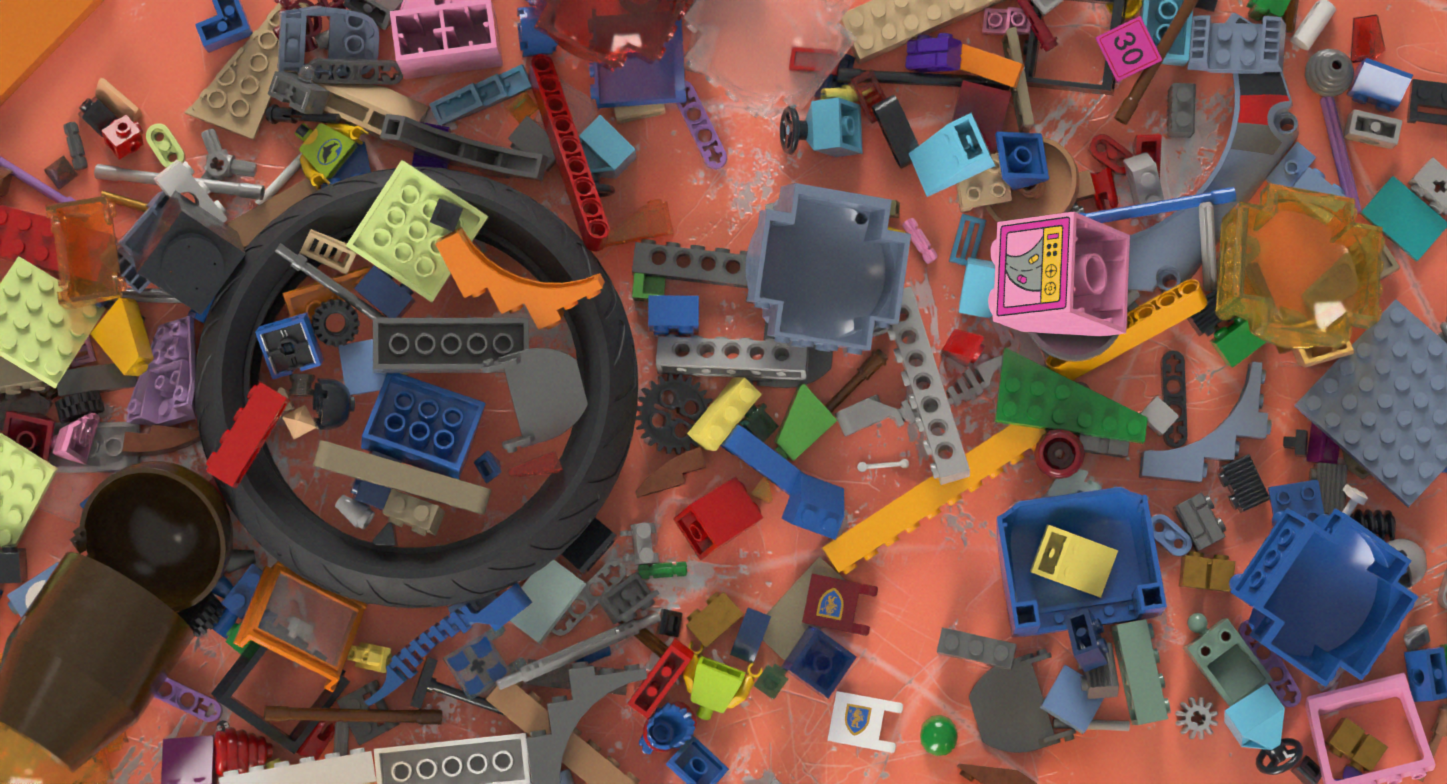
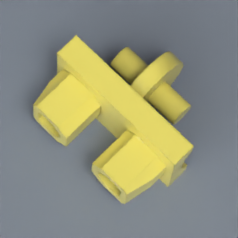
(370, 657)

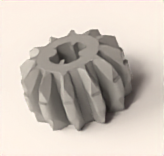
(1193, 726)

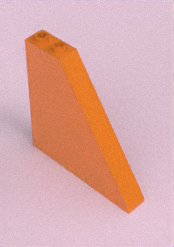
(32, 33)

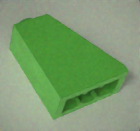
(802, 423)

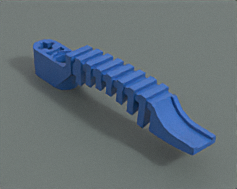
(495, 614)

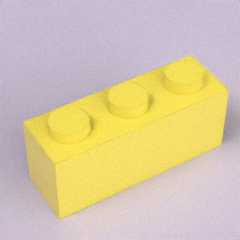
(724, 413)

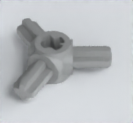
(231, 165)

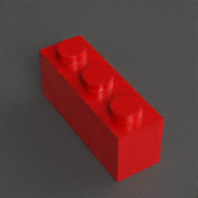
(661, 678)

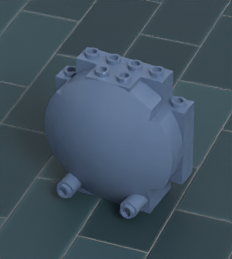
(826, 268)

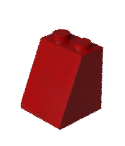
(718, 517)

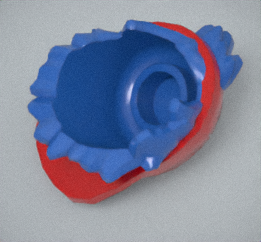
(668, 728)

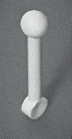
(862, 466)

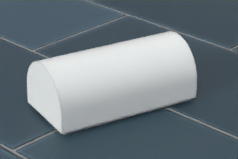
(1313, 24)

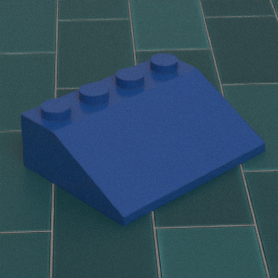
(423, 425)

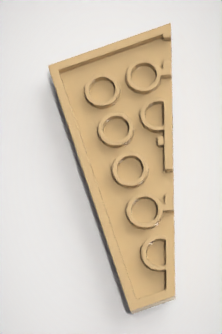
(240, 90)

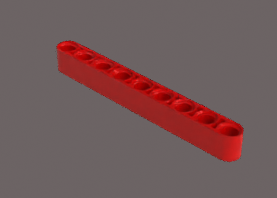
(544, 78)

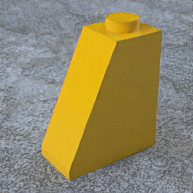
(124, 337)

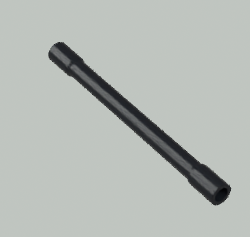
(912, 78)

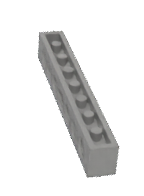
(945, 469)

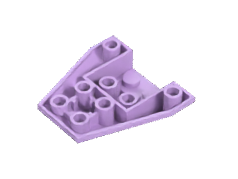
(167, 388)

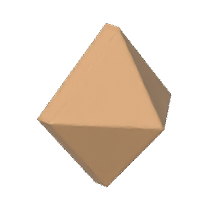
(299, 421)

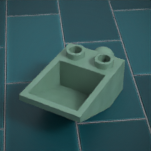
(1230, 663)

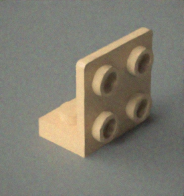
(984, 188)

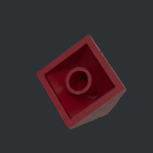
(31, 431)

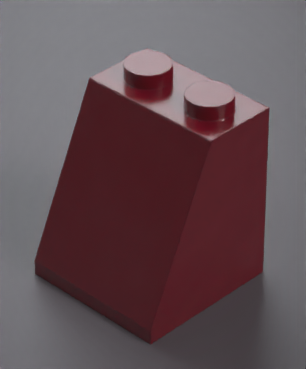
(987, 107)

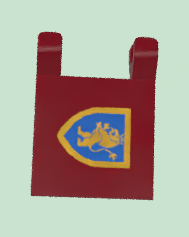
(833, 604)

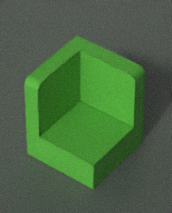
(646, 286)

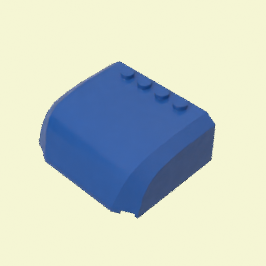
(1103, 516)

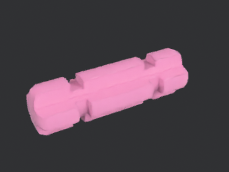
(920, 240)

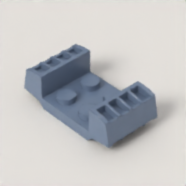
(1237, 46)
(131, 238)

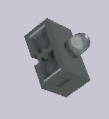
(299, 90)

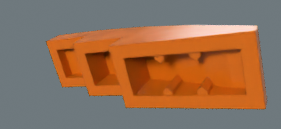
(990, 66)

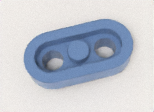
(1169, 534)

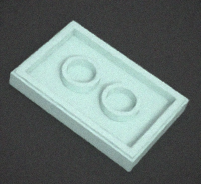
(552, 593)

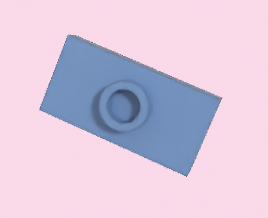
(1291, 166)

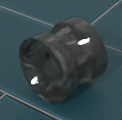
(301, 385)

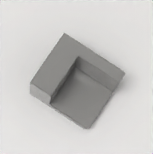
(1159, 416)

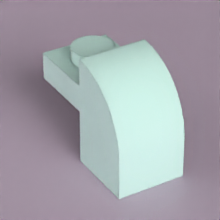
(1072, 485)

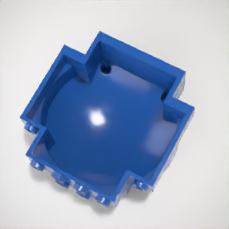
(1324, 594)

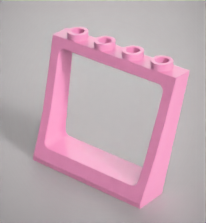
(1363, 694)

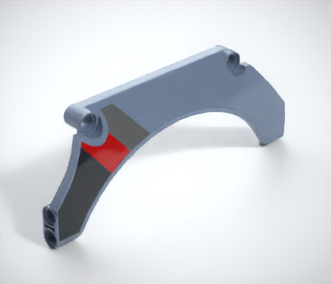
(1252, 151)

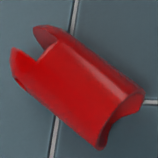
(1104, 189)
(317, 741)

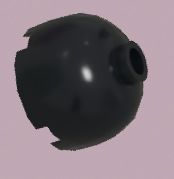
(331, 403)

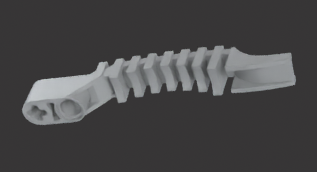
(873, 411)

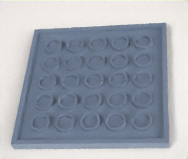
(1388, 403)

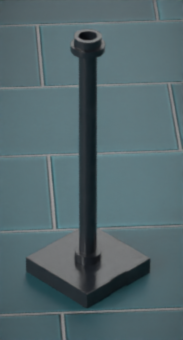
(428, 684)

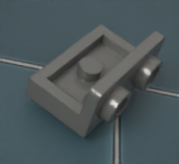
(626, 598)

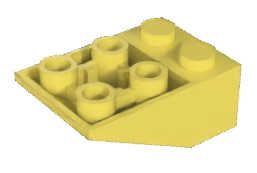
(1073, 561)

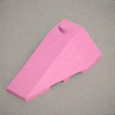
(76, 439)

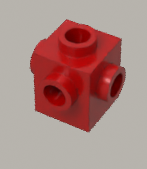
(123, 136)

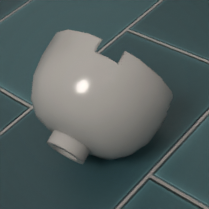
(1418, 565)

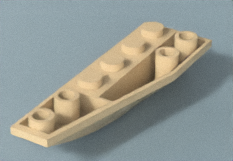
(368, 104)

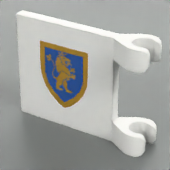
(859, 721)

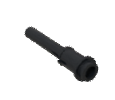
(279, 114)

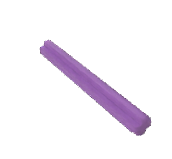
(1339, 149)

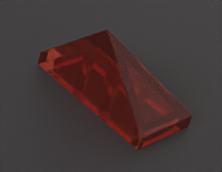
(1366, 38)

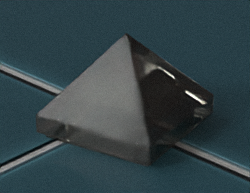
(61, 172)

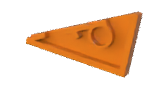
(310, 296)

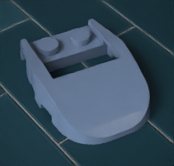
(350, 37)

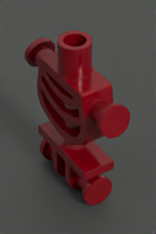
(311, 30)

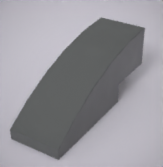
(98, 377)

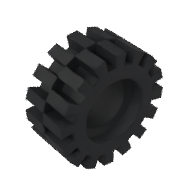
(335, 338)
(79, 405)
(203, 614)

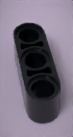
(895, 129)

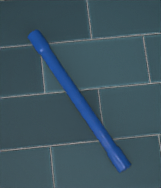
(1216, 197)

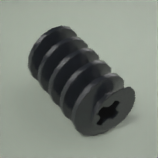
(1377, 523)

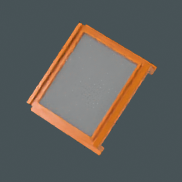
(301, 622)

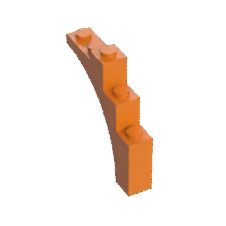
(542, 299)

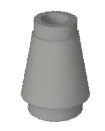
(356, 512)

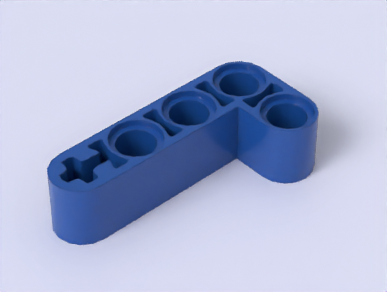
(761, 458)

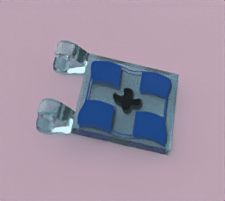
(480, 664)

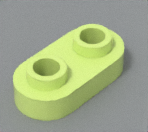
(166, 147)

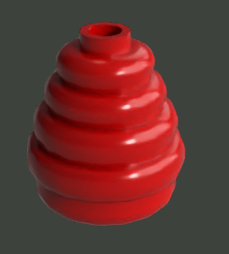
(239, 751)

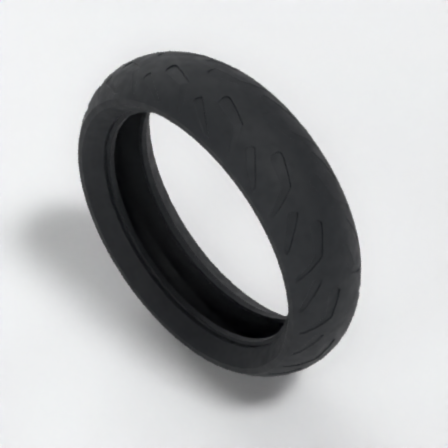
(461, 570)

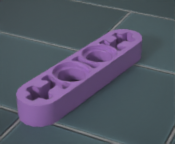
(701, 124)
(1273, 661)
(175, 700)

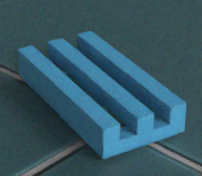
(961, 261)

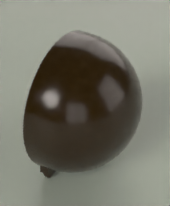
(159, 530)

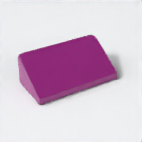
(1321, 447)

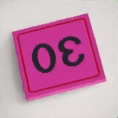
(1128, 49)

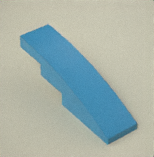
(480, 95)

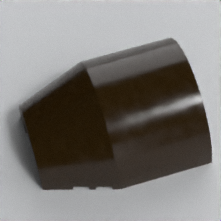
(86, 660)

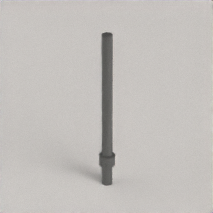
(300, 262)

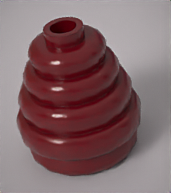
(1056, 440)

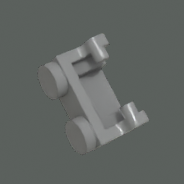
(641, 543)

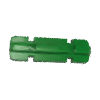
(662, 570)

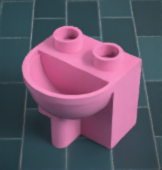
(445, 37)

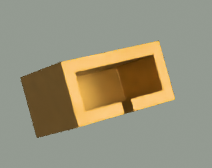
(1205, 572)
(714, 619)
(1351, 741)

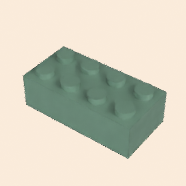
(1139, 672)

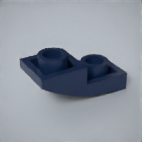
(750, 635)

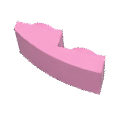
(999, 20)

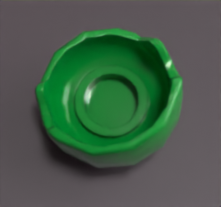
(938, 735)

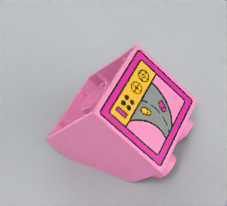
(1060, 276)

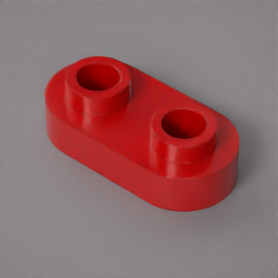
(1113, 152)

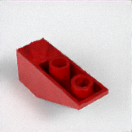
(963, 347)

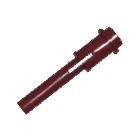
(1038, 27)

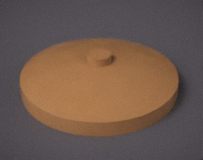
(1044, 198)

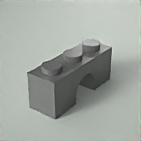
(976, 648)

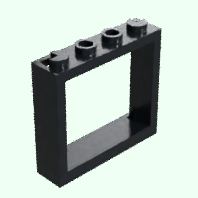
(1031, 50)
(236, 675)

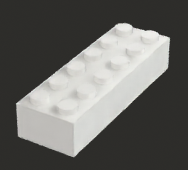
(463, 761)

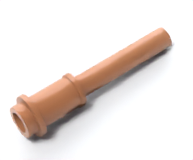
(1439, 730)

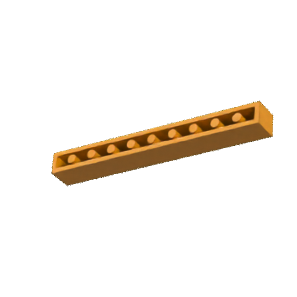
(928, 498)

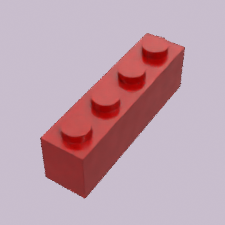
(247, 435)

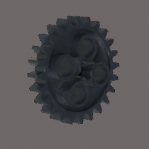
(682, 393)

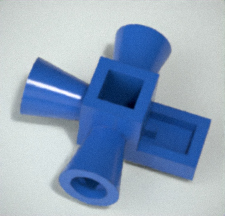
(235, 598)

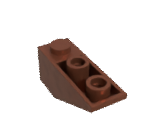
(993, 775)

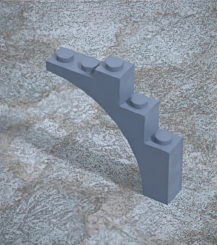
(1244, 421)

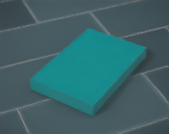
(1404, 218)

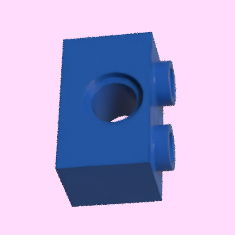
(1427, 674)

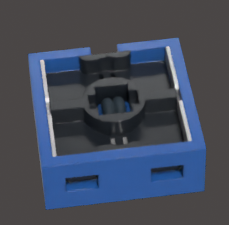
(289, 345)

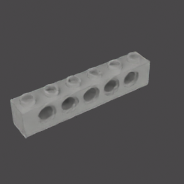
(767, 367)

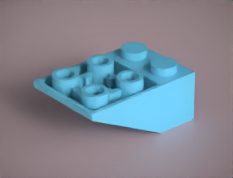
(951, 155)

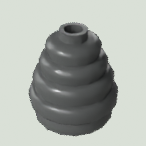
(1324, 78)

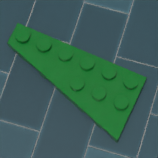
(1048, 401)

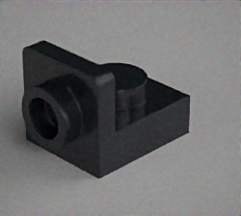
(96, 114)

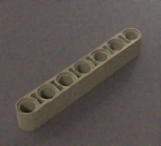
(402, 477)

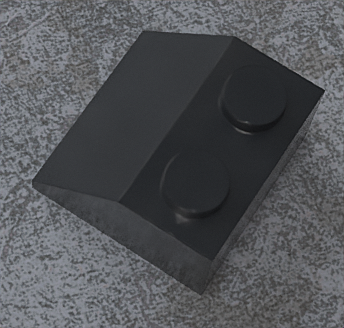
(590, 546)

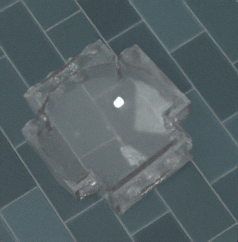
(751, 42)

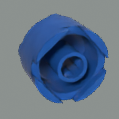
(531, 40)

